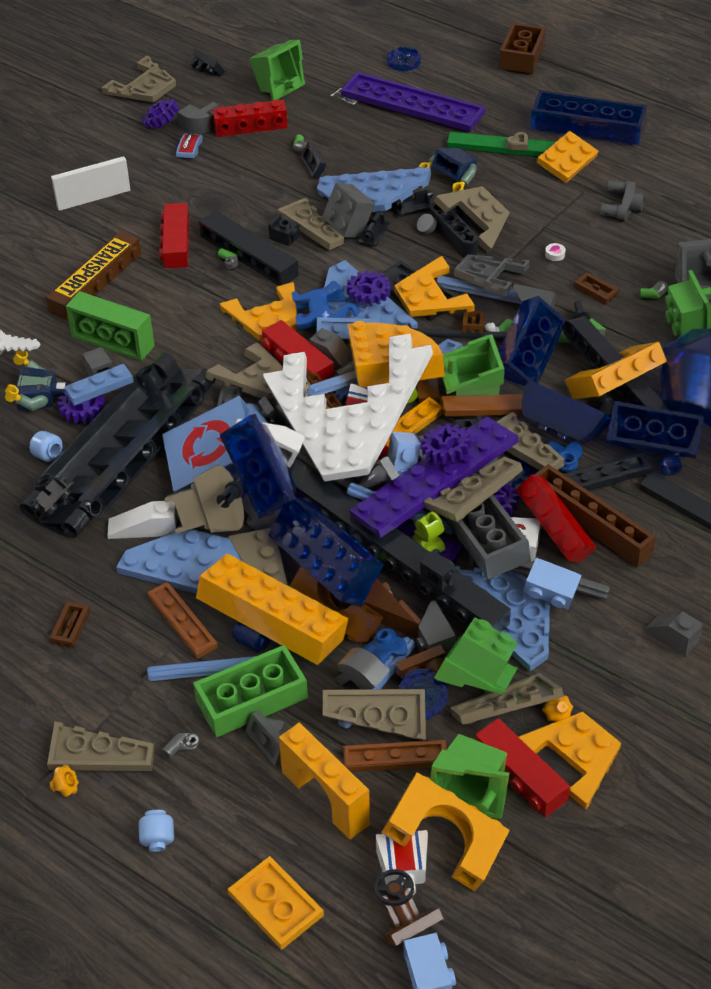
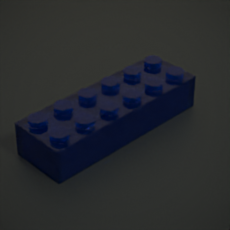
(588, 117)
(326, 551)

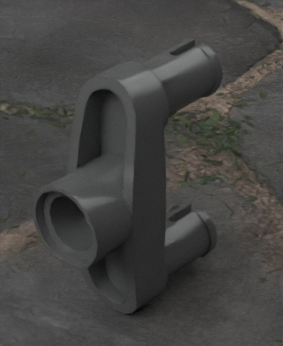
(630, 201)

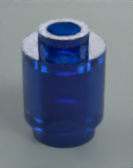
(249, 637)

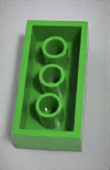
(110, 325)
(255, 685)

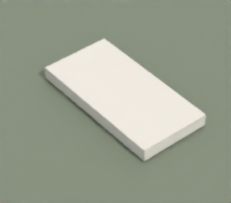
(91, 183)

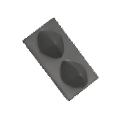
(380, 475)
(266, 735)

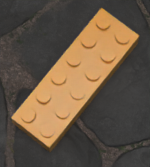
(272, 608)

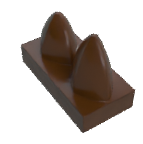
(429, 659)

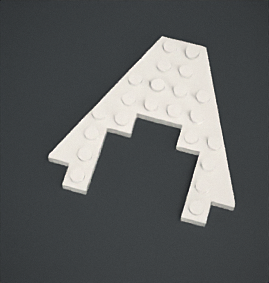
(350, 437)

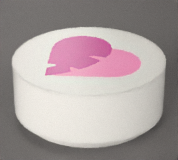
(555, 252)

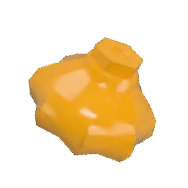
(558, 709)
(64, 781)

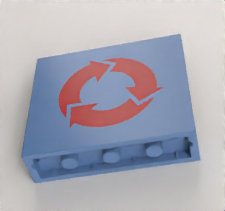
(198, 446)

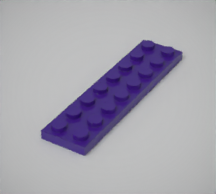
(413, 101)
(407, 492)

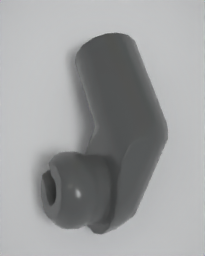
(181, 741)

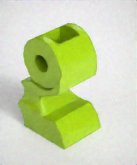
(427, 532)

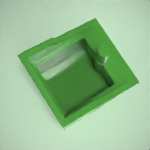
(279, 69)
(688, 306)
(474, 368)
(480, 659)
(473, 774)

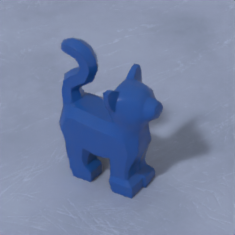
(317, 302)

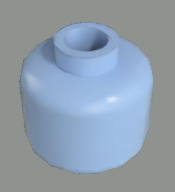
(46, 446)
(156, 830)

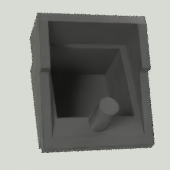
(695, 257)

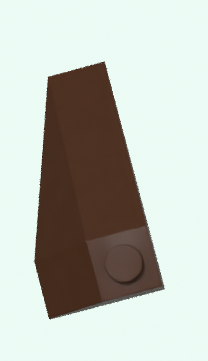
(394, 612)

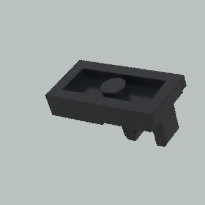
(204, 61)
(313, 160)

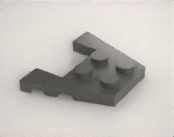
(484, 271)

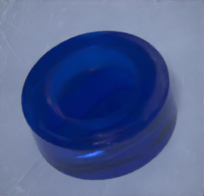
(670, 465)

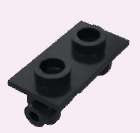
(409, 205)
(374, 230)
(58, 491)

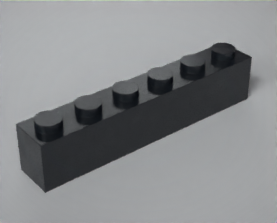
(250, 248)

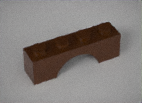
(361, 620)

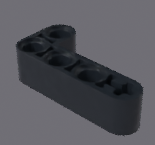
(455, 230)

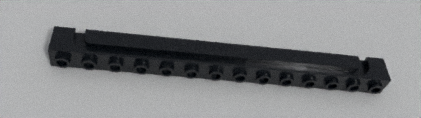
(398, 552)

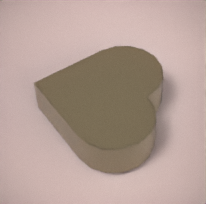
(517, 142)

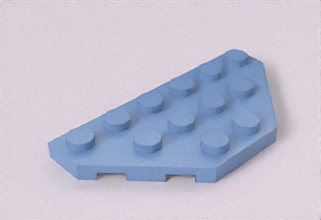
(380, 186)
(386, 312)
(176, 558)
(528, 615)

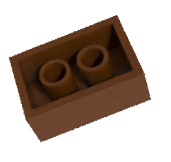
(522, 48)

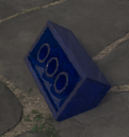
(530, 341)

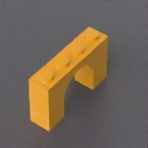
(634, 363)
(307, 759)
(480, 833)

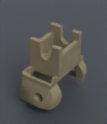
(199, 504)

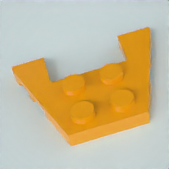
(424, 297)
(264, 316)
(583, 746)

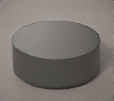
(426, 224)

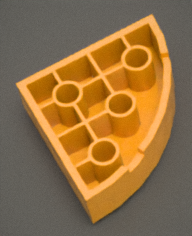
(371, 351)

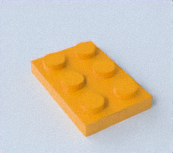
(567, 156)
(275, 902)

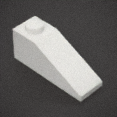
(287, 441)
(148, 520)

